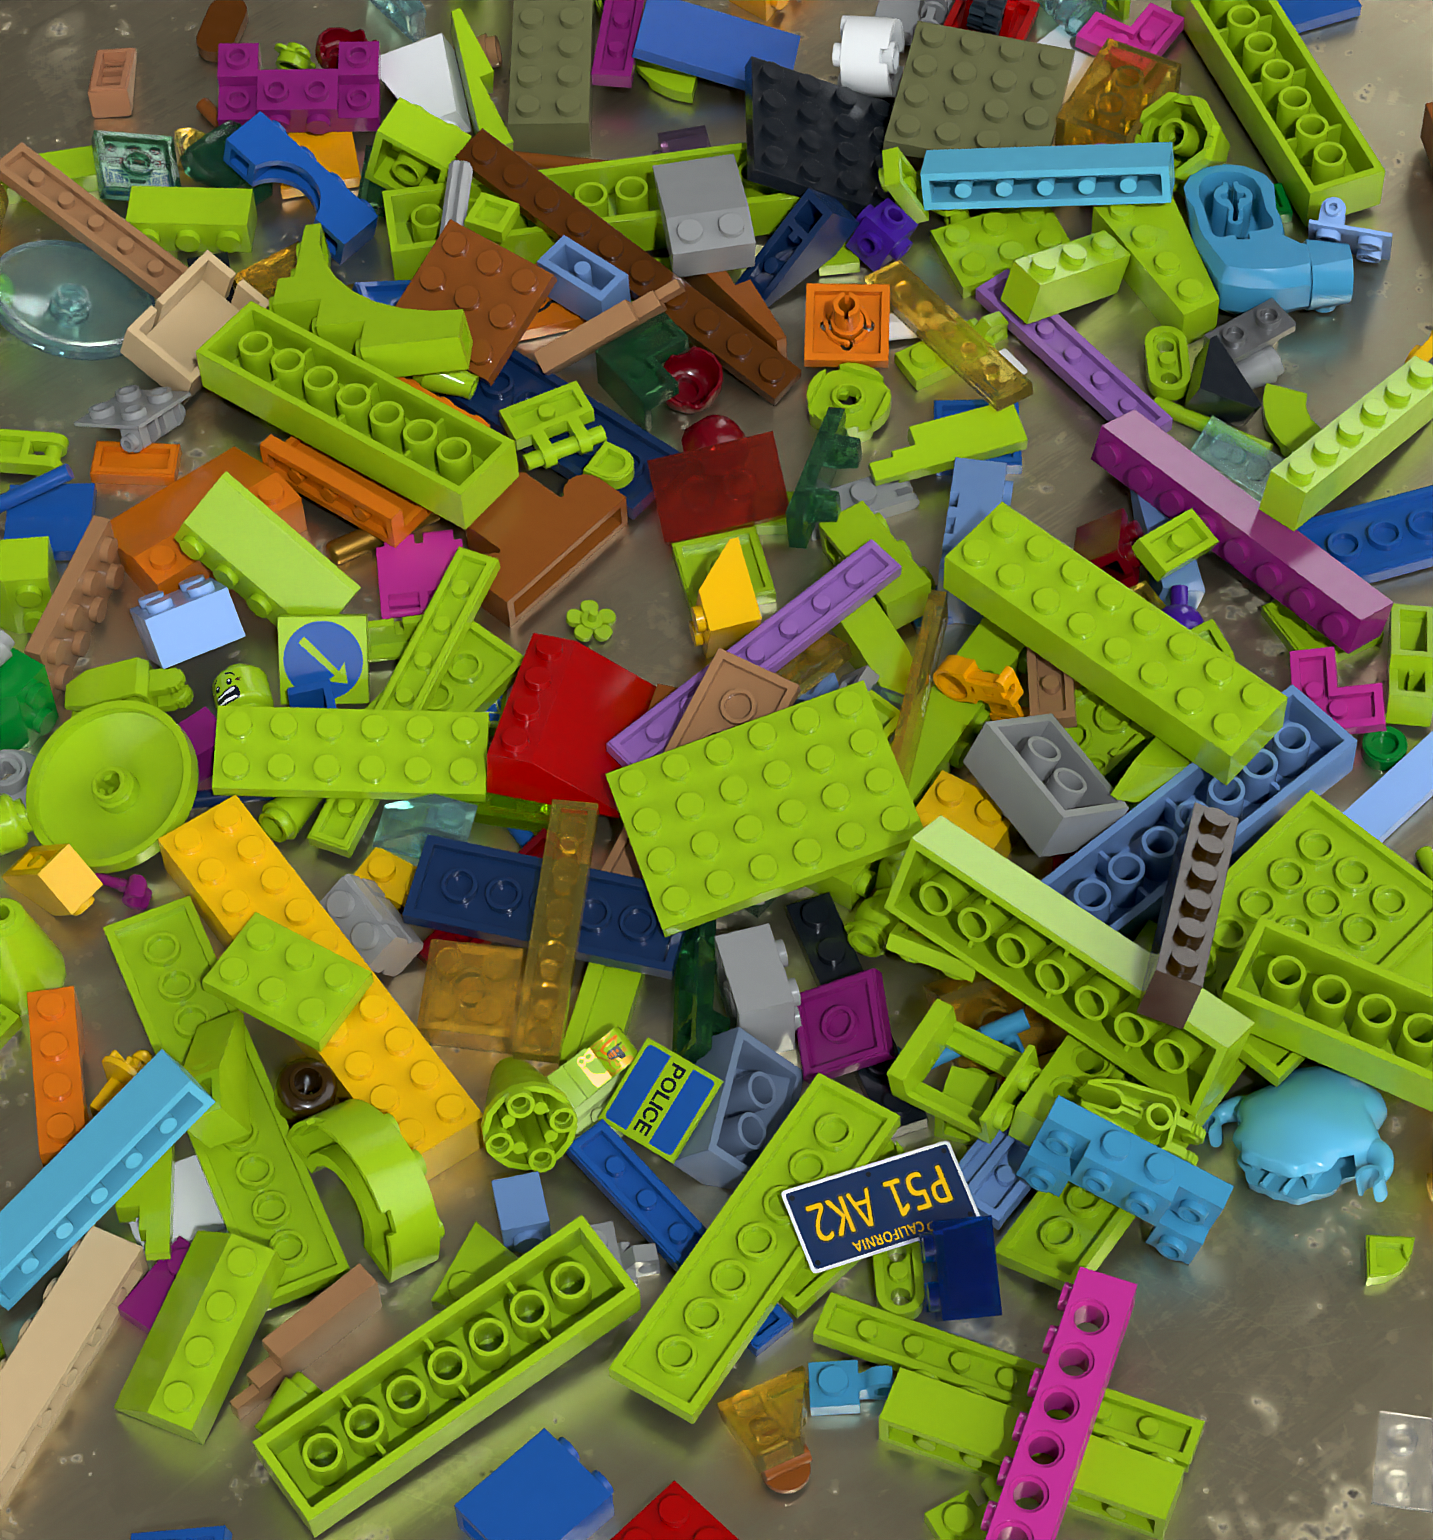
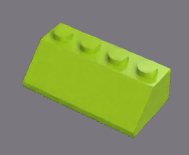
(262, 555)
(201, 1334)

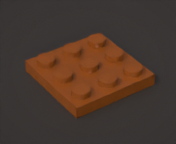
(490, 285)

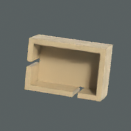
(184, 321)

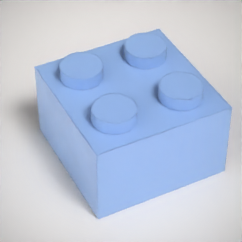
(186, 621)

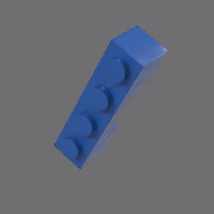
(266, 154)

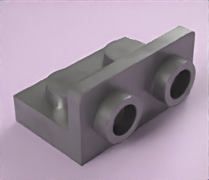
(1254, 330)

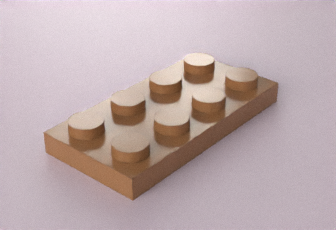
(77, 604)

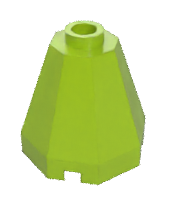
(1191, 128)

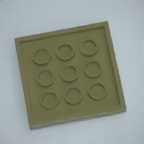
(977, 92)

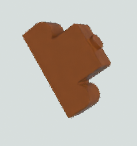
(542, 538)

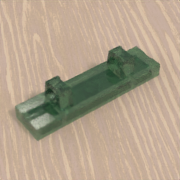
(812, 496)
(694, 995)

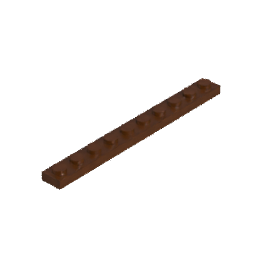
(562, 214)

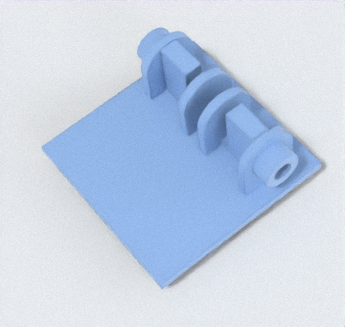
(1365, 243)

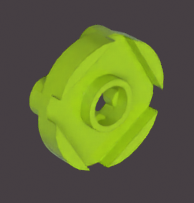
(853, 380)

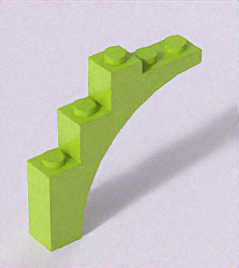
(383, 335)

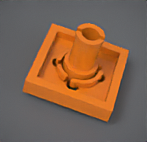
(847, 310)

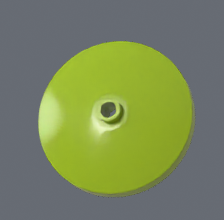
(113, 784)

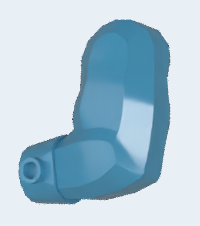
(1247, 251)

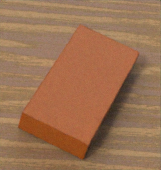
(153, 466)

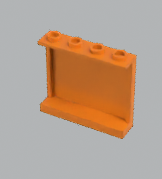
(346, 490)

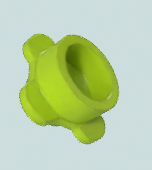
(293, 56)

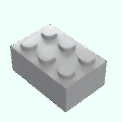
(1043, 783)

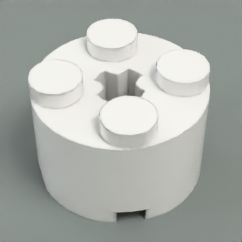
(870, 55)

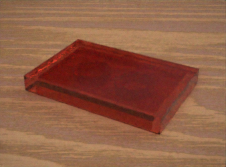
(719, 488)

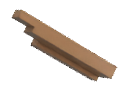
(604, 328)
(310, 1335)

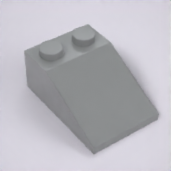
(705, 215)

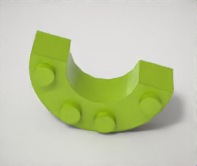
(382, 1178)

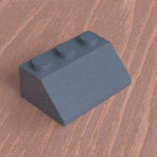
(744, 1113)

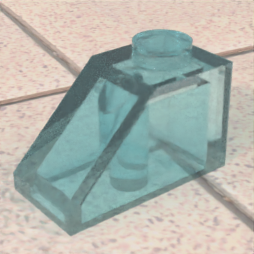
(408, 822)

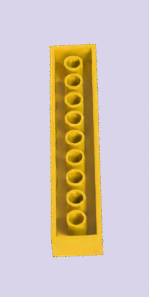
(377, 1050)

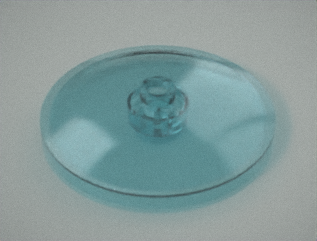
(67, 300)

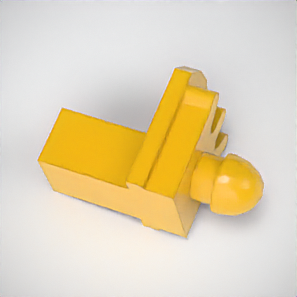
(118, 1074)

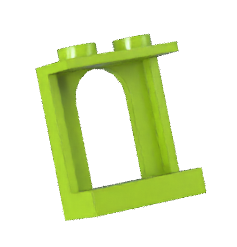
(942, 1031)

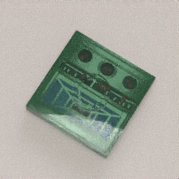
(133, 160)

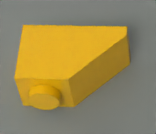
(54, 879)

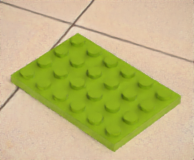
(765, 808)
(1326, 882)

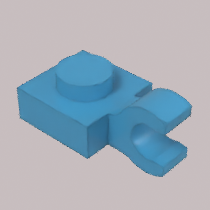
(839, 1386)

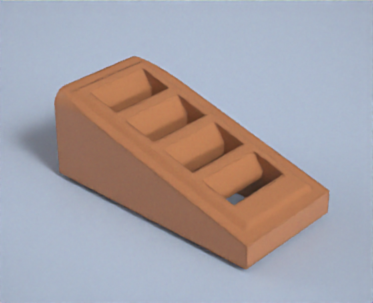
(113, 87)

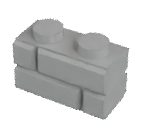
(372, 924)

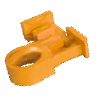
(965, 682)

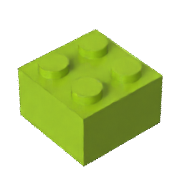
(413, 148)

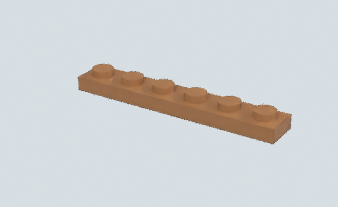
(90, 220)

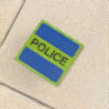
(660, 1100)

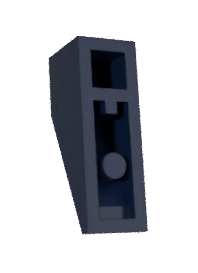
(800, 245)

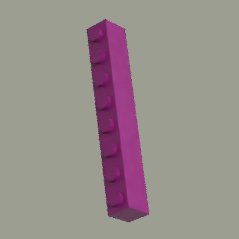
(1249, 540)

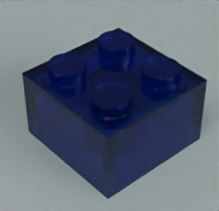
(961, 1268)

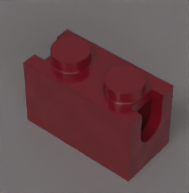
(1109, 544)

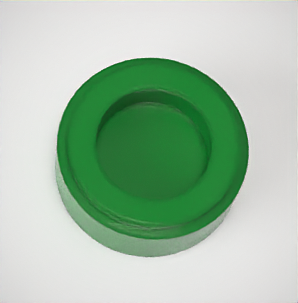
(1383, 748)

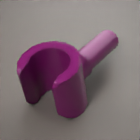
(135, 889)

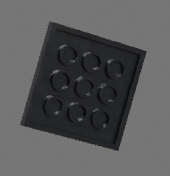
(814, 136)

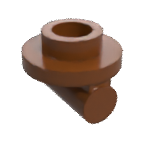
(790, 1475)

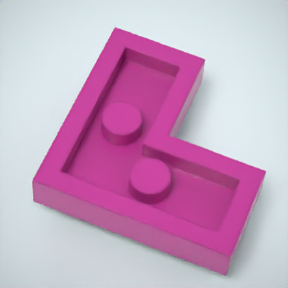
(1150, 32)
(1352, 707)

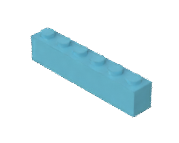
(1048, 176)
(95, 1171)

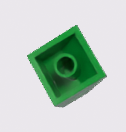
(25, 702)

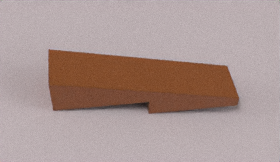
(742, 304)

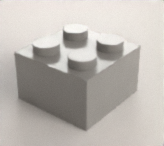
(757, 987)

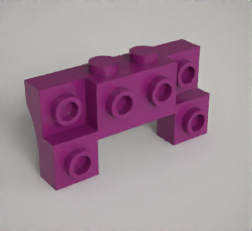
(302, 98)

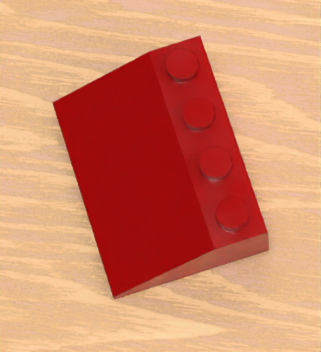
(559, 724)

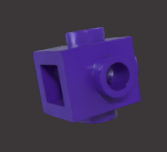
(882, 234)

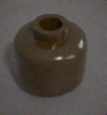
(304, 1089)

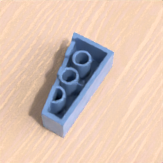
(974, 493)

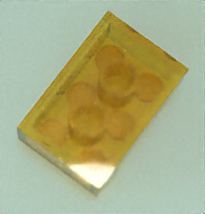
(1114, 94)

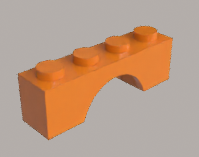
(57, 1068)

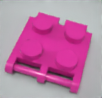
(413, 572)

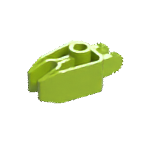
(129, 680)
(1143, 1112)

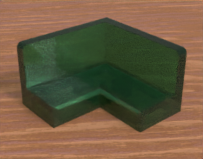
(632, 367)

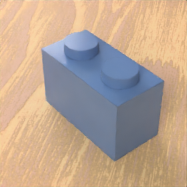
(584, 280)

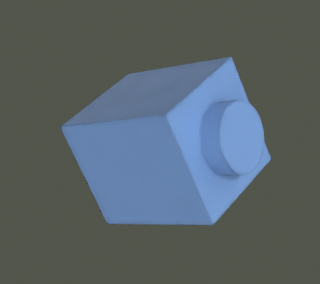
(521, 1211)

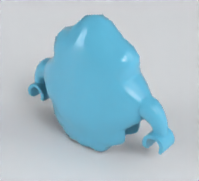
(1308, 1136)

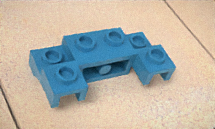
(1128, 1173)

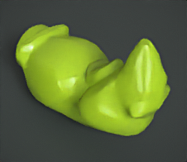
(872, 922)

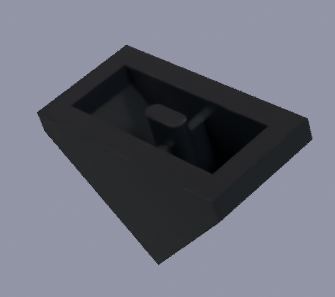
(1220, 387)

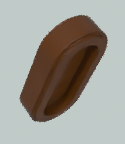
(222, 24)

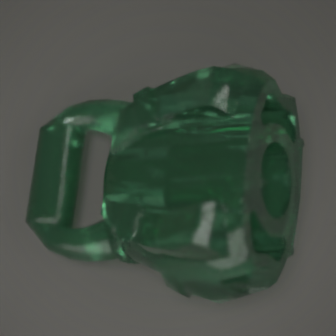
(206, 166)

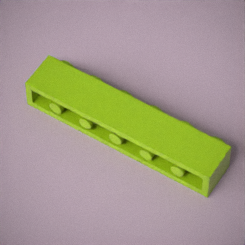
(1350, 445)
(977, 1433)

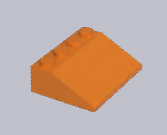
(149, 528)

